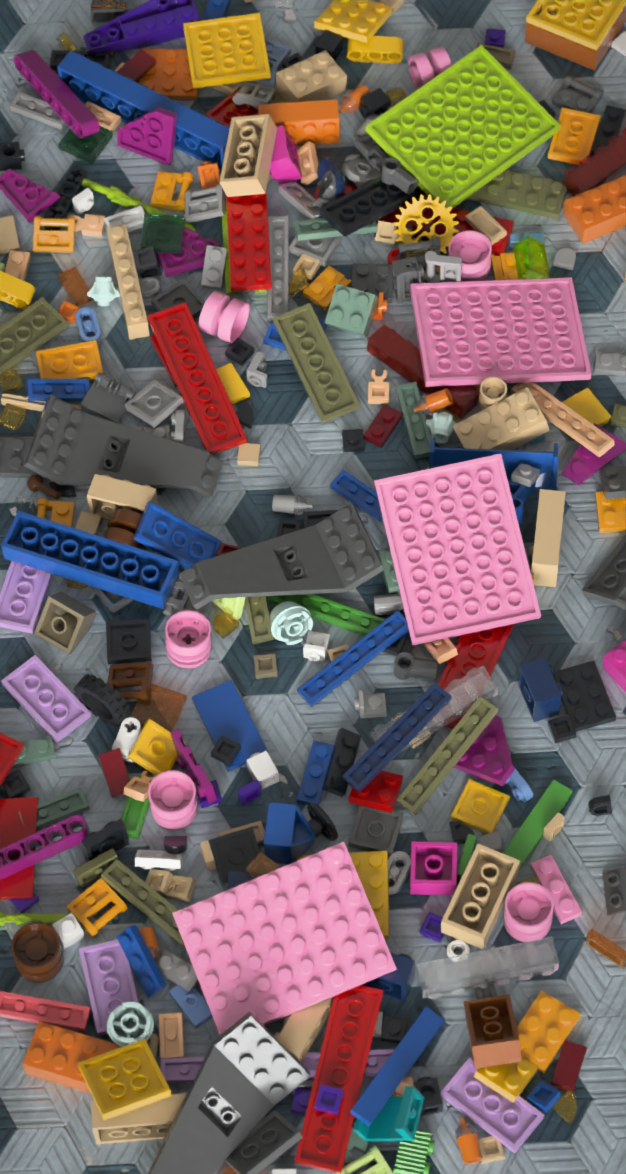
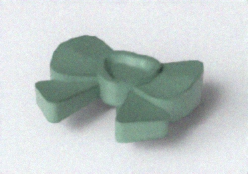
(357, 1141)

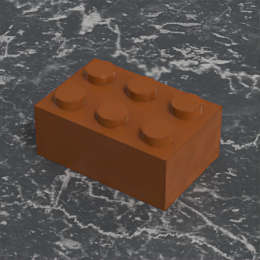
(492, 1031)

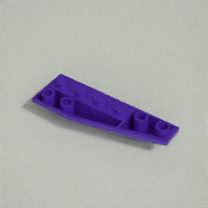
(143, 26)

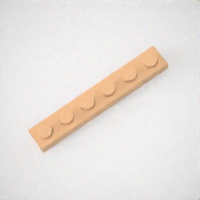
(568, 420)

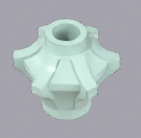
(103, 290)
(441, 426)

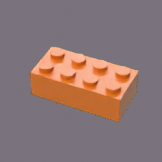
(306, 120)
(597, 210)
(57, 1051)

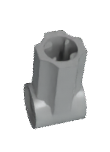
(388, 604)

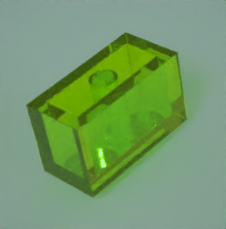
(531, 259)

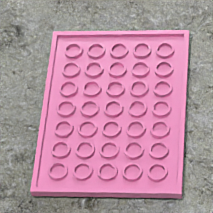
(499, 330)
(457, 549)
(284, 940)

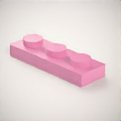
(551, 878)

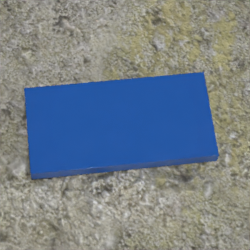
(174, 536)
(227, 716)

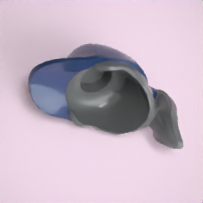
(330, 183)

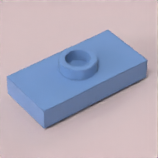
(191, 1004)

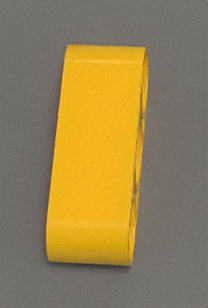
(377, 50)
(15, 291)

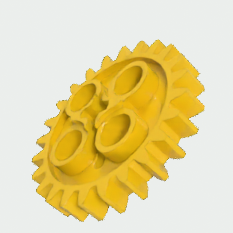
(414, 212)

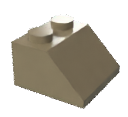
(64, 622)

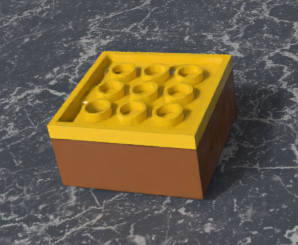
(576, 28)

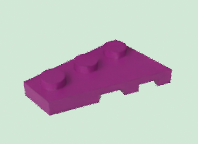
(26, 195)
(586, 463)
(187, 761)

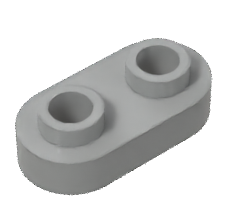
(179, 422)
(396, 874)

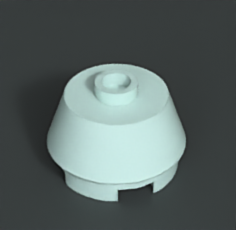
(290, 622)
(130, 1023)

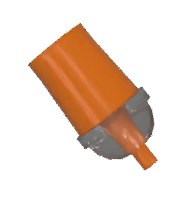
(351, 101)
(433, 402)
(151, 942)
(468, 1142)

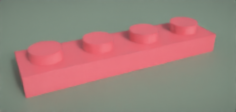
(47, 1011)

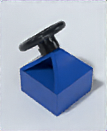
(290, 834)

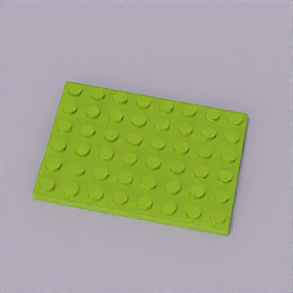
(463, 128)

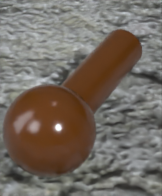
(36, 483)

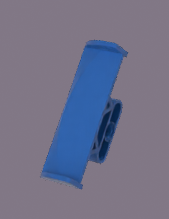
(542, 460)

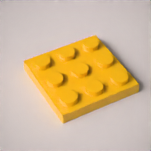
(353, 18)
(124, 1079)

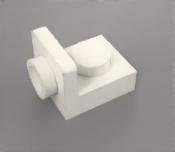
(316, 646)

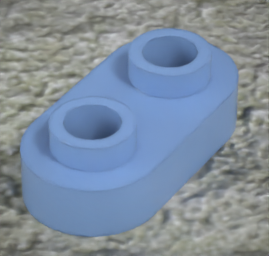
(88, 327)
(519, 787)

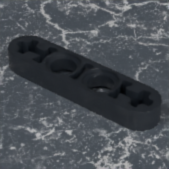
(68, 183)

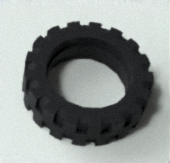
(102, 699)

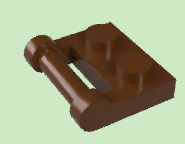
(132, 675)

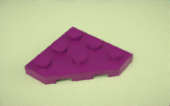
(150, 135)
(191, 257)
(489, 755)

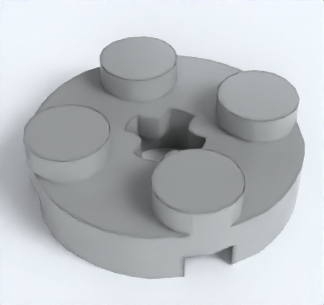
(360, 170)

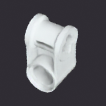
(126, 739)

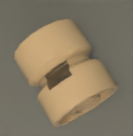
(492, 391)

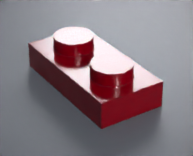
(383, 426)

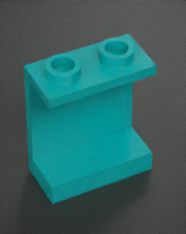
(395, 1120)

